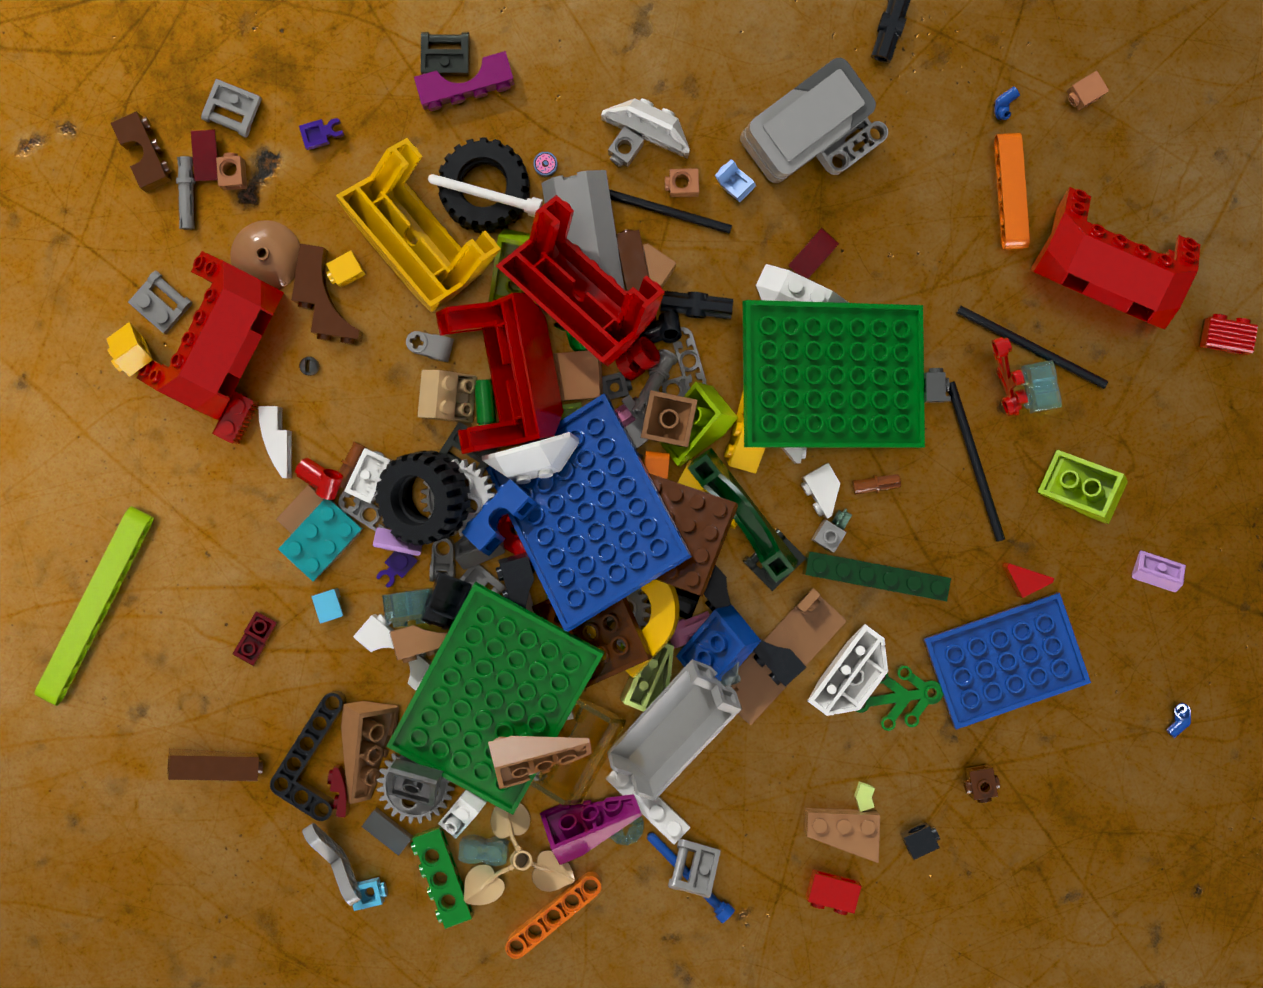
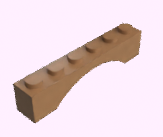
(414, 640)

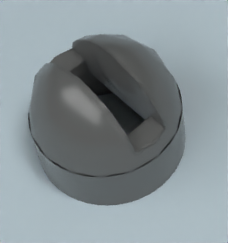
(313, 367)

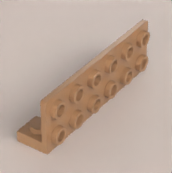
(802, 631)

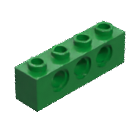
(436, 839)

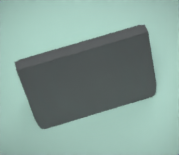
(387, 831)

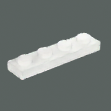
(656, 811)

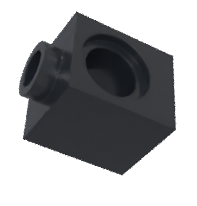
(920, 840)

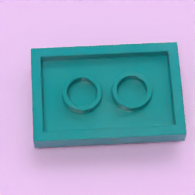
(320, 539)

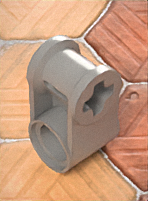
(434, 345)
(441, 561)

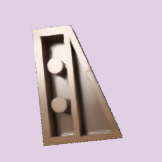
(846, 830)

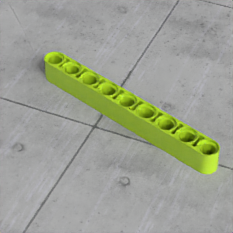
(94, 606)

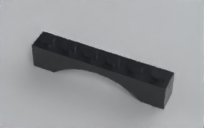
(517, 576)
(779, 660)

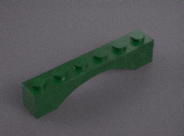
(767, 544)
(876, 576)

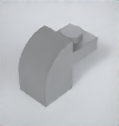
(635, 428)

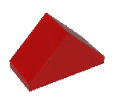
(1024, 580)

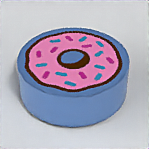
(545, 164)

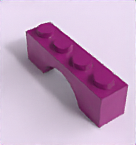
(437, 91)

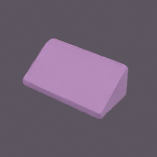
(385, 540)
(1159, 571)

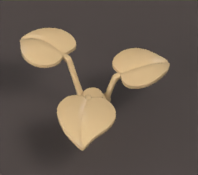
(485, 887)

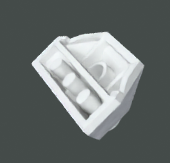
(650, 124)
(785, 285)
(534, 459)
(852, 674)

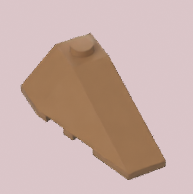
(365, 734)

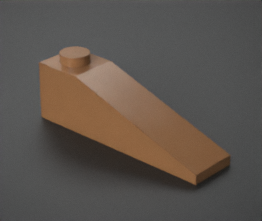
(522, 756)

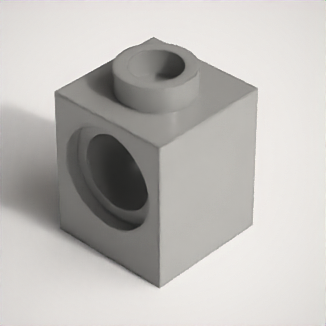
(627, 137)
(828, 536)

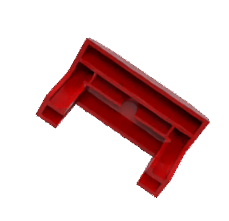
(1114, 267)
(577, 289)
(218, 339)
(519, 370)

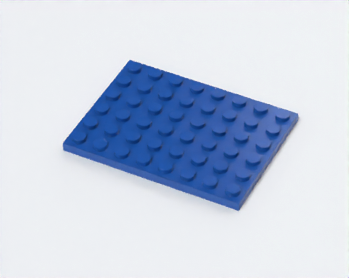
(596, 520)

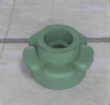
(842, 518)

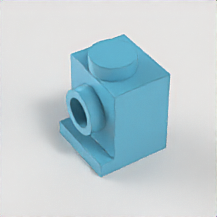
(367, 900)

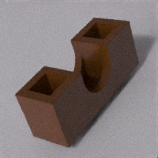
(151, 169)

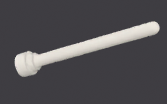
(529, 205)

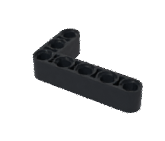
(305, 755)

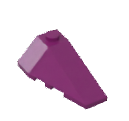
(581, 827)

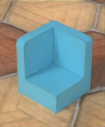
(327, 605)

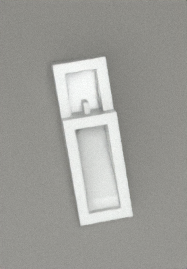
(277, 441)

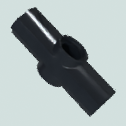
(890, 30)
(697, 305)

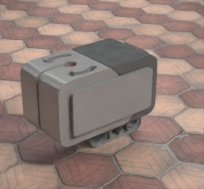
(814, 123)

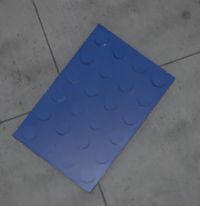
(1007, 660)

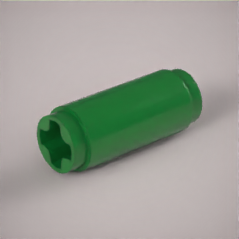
(485, 402)

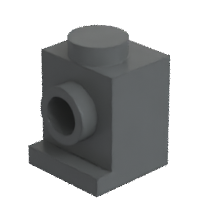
(623, 382)
(936, 386)

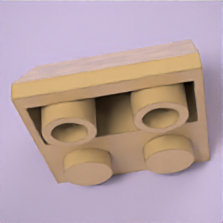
(446, 396)

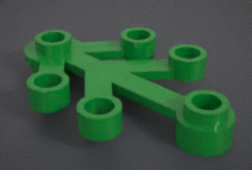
(903, 697)

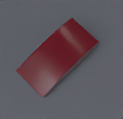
(204, 154)
(813, 253)
(254, 638)
(338, 784)

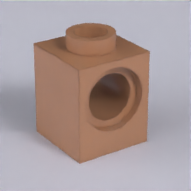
(1087, 91)
(690, 175)
(233, 182)

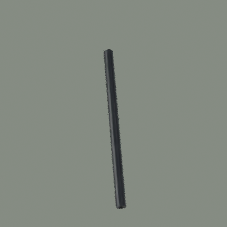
(669, 211)
(1032, 347)
(975, 462)

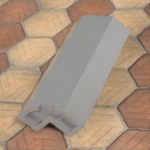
(592, 219)
(674, 729)

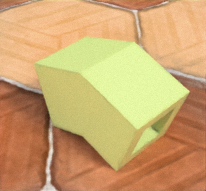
(863, 796)

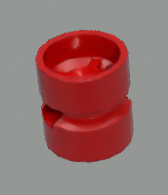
(638, 358)

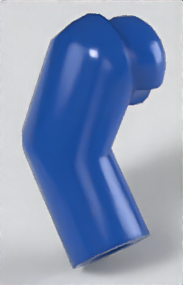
(1003, 102)
(1182, 720)

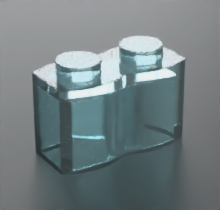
(1041, 386)
(405, 606)
(477, 849)

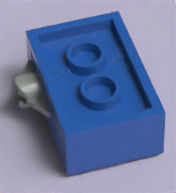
(721, 643)

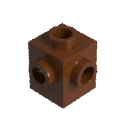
(977, 776)

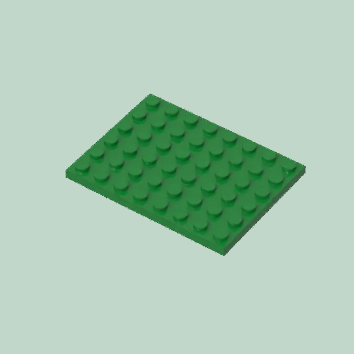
(833, 375)
(492, 679)

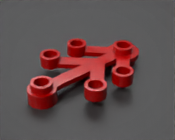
(1013, 401)

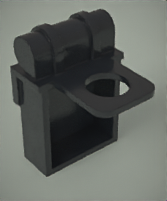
(445, 600)

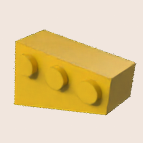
(735, 453)

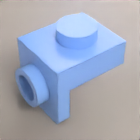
(735, 181)

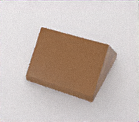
(658, 265)
(668, 418)

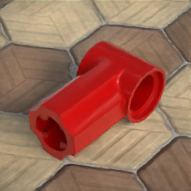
(323, 480)

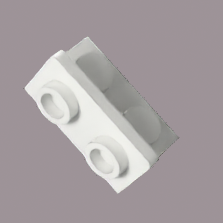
(366, 475)

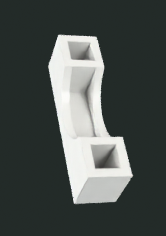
(375, 635)

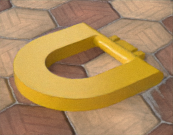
(662, 621)

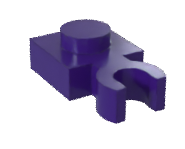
(316, 133)
(399, 564)

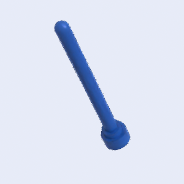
(722, 910)

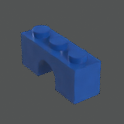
(483, 529)

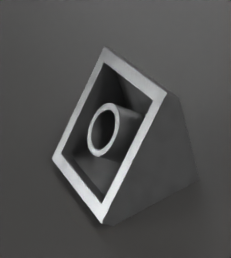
(413, 782)

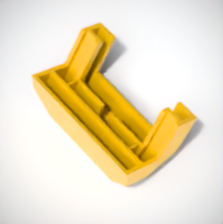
(409, 233)

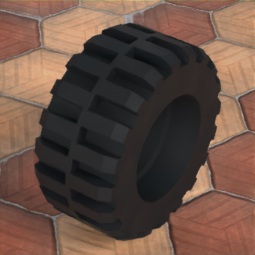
(475, 155)
(397, 503)

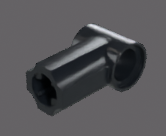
(665, 329)

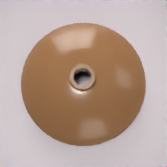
(281, 248)

